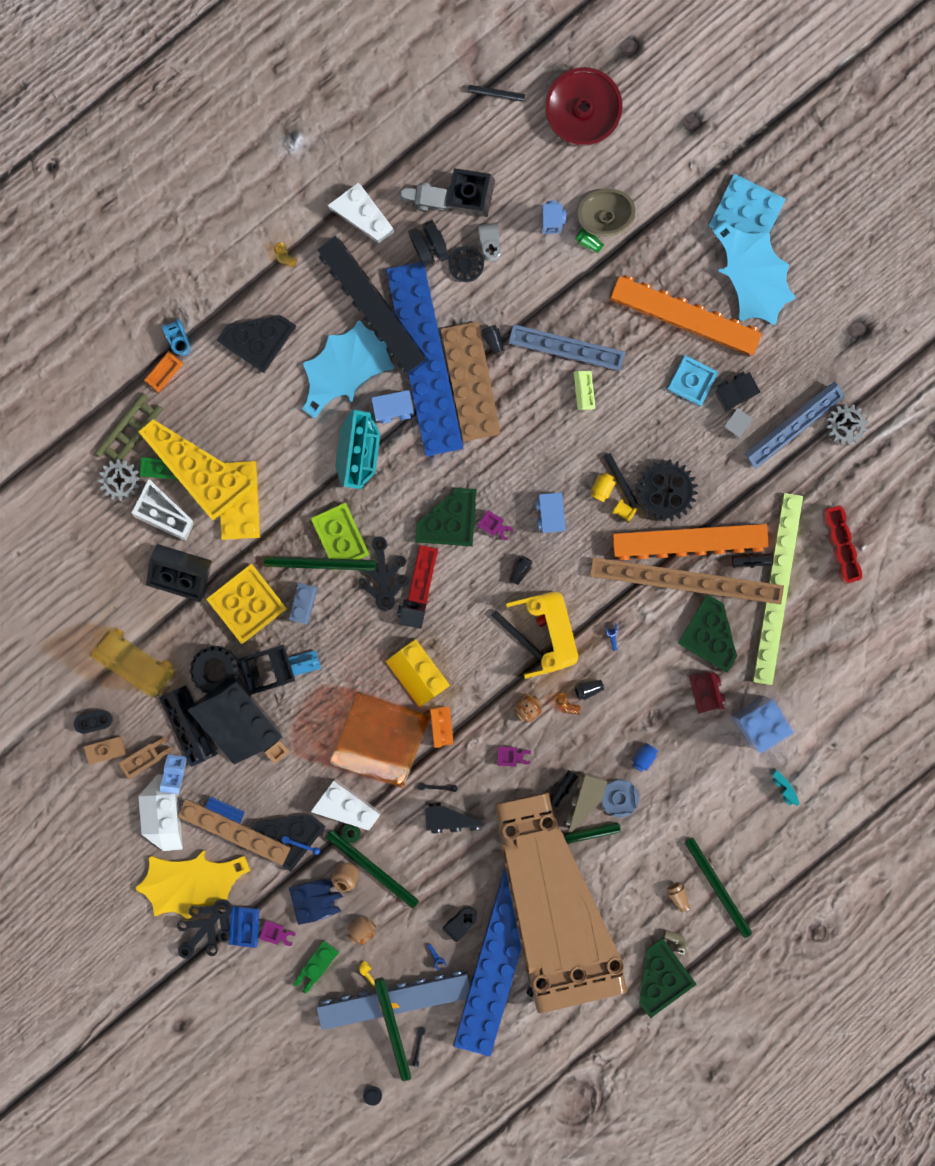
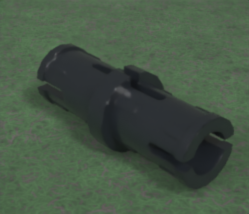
(752, 560)
(562, 788)

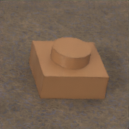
(276, 751)

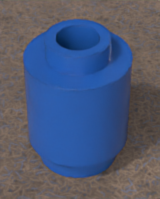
(644, 757)

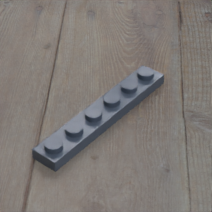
(566, 347)
(794, 425)

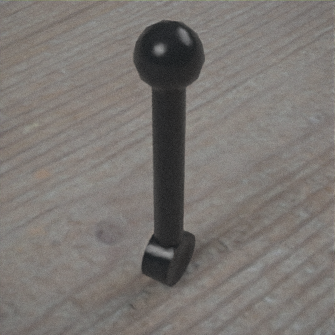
(422, 786)
(421, 1031)

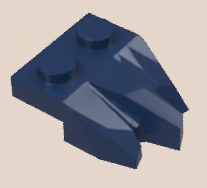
(314, 901)

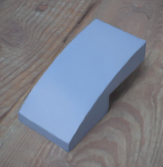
(173, 774)

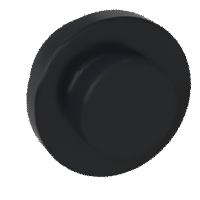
(372, 1095)

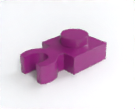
(492, 523)
(509, 756)
(273, 932)

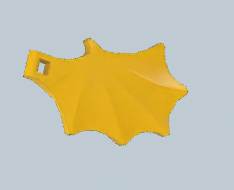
(180, 884)

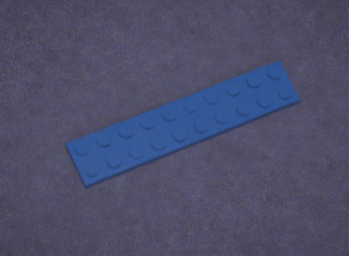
(430, 381)
(491, 977)

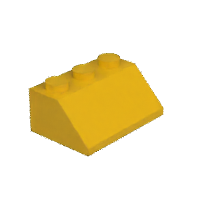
(417, 673)

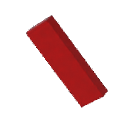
(422, 574)

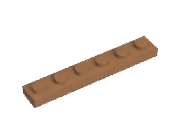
(234, 831)

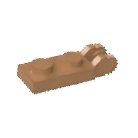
(143, 759)

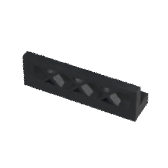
(198, 738)

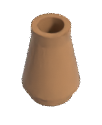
(678, 895)

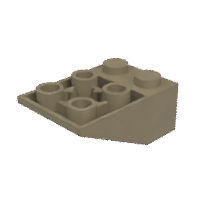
(589, 795)

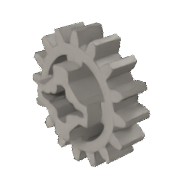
(847, 432)
(111, 479)

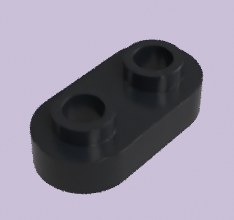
(93, 720)

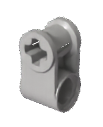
(490, 239)

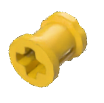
(624, 510)

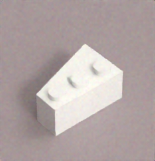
(360, 211)
(159, 511)
(346, 806)

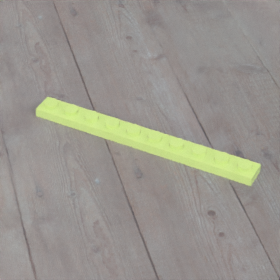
(779, 575)

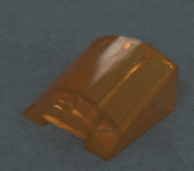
(380, 739)

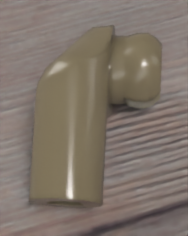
(678, 940)

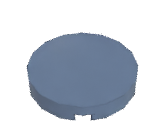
(620, 798)

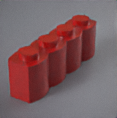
(843, 550)

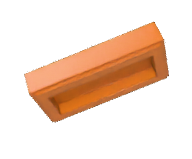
(163, 372)

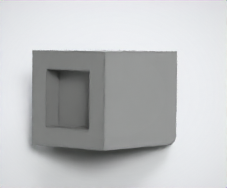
(738, 423)

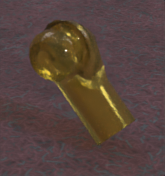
(282, 255)

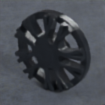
(466, 264)

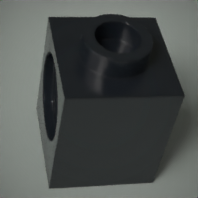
(411, 614)

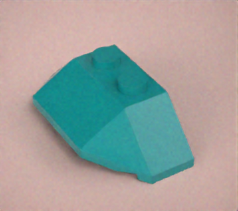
(357, 449)

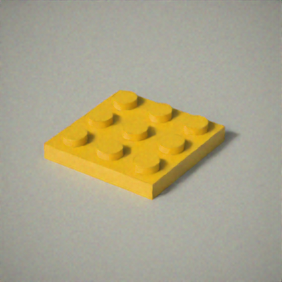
(246, 603)

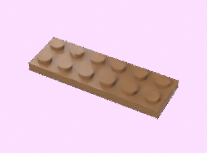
(470, 381)

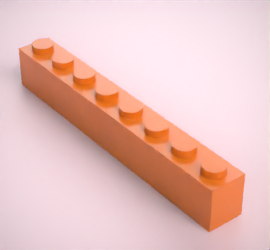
(686, 316)
(690, 540)

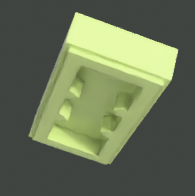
(584, 390)

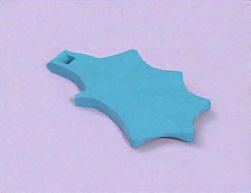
(755, 273)
(344, 366)

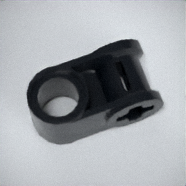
(458, 925)

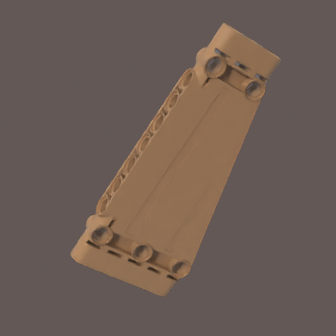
(555, 911)

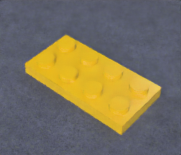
(242, 518)

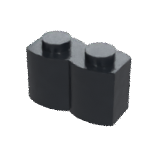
(737, 391)

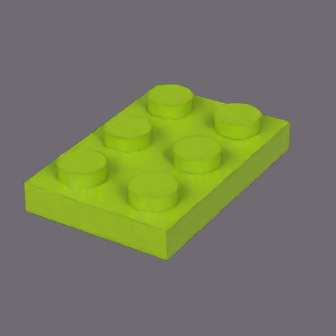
(340, 534)

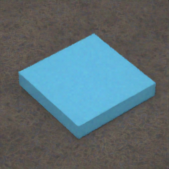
(692, 380)

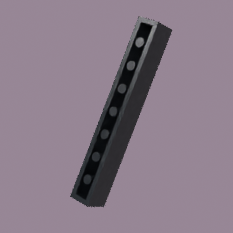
(372, 304)

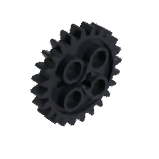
(684, 492)

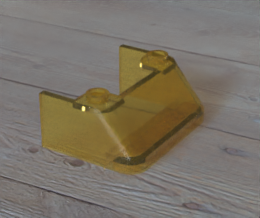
(133, 663)

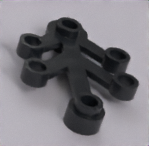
(383, 577)
(207, 926)

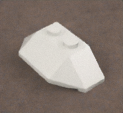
(160, 816)

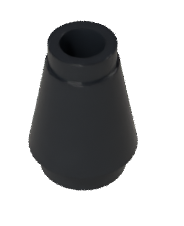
(493, 338)
(520, 569)
(587, 689)

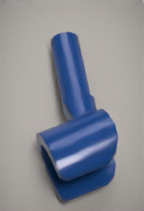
(612, 633)
(436, 957)

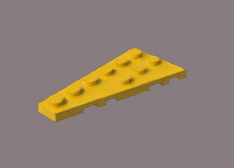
(204, 476)

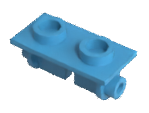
(305, 663)

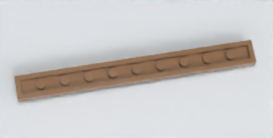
(687, 581)

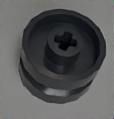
(428, 244)

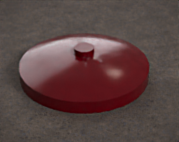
(583, 106)

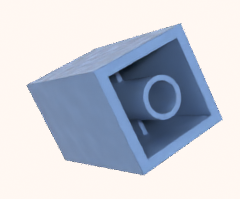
(762, 724)

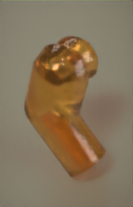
(565, 706)

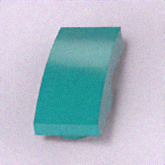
(788, 792)

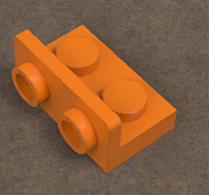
(441, 726)

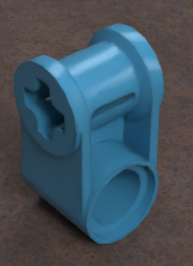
(176, 334)

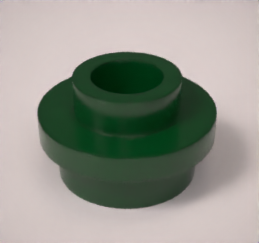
(346, 828)

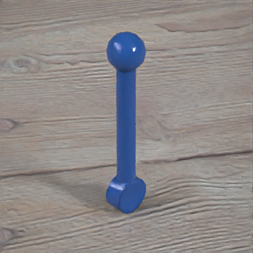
(285, 840)

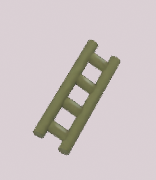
(128, 418)

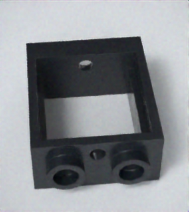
(280, 665)

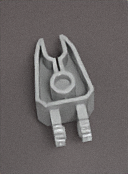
(426, 197)

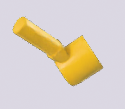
(364, 968)

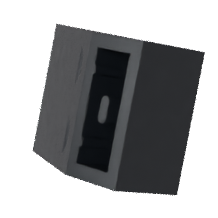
(445, 816)

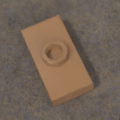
(105, 750)

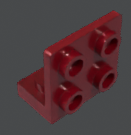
(706, 691)

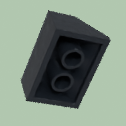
(178, 572)

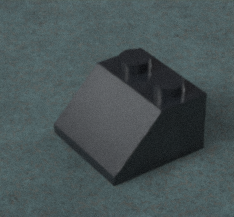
(471, 192)

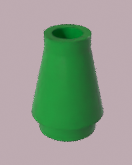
(589, 241)

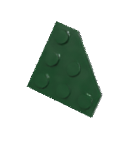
(450, 520)
(710, 634)
(662, 978)

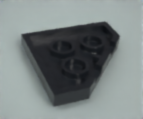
(258, 339)
(298, 828)

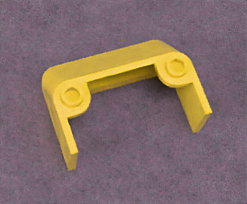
(555, 611)

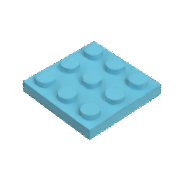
(747, 207)

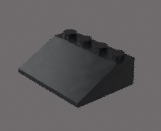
(235, 720)

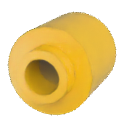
(602, 487)

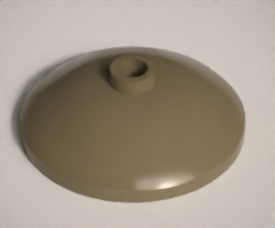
(604, 206)

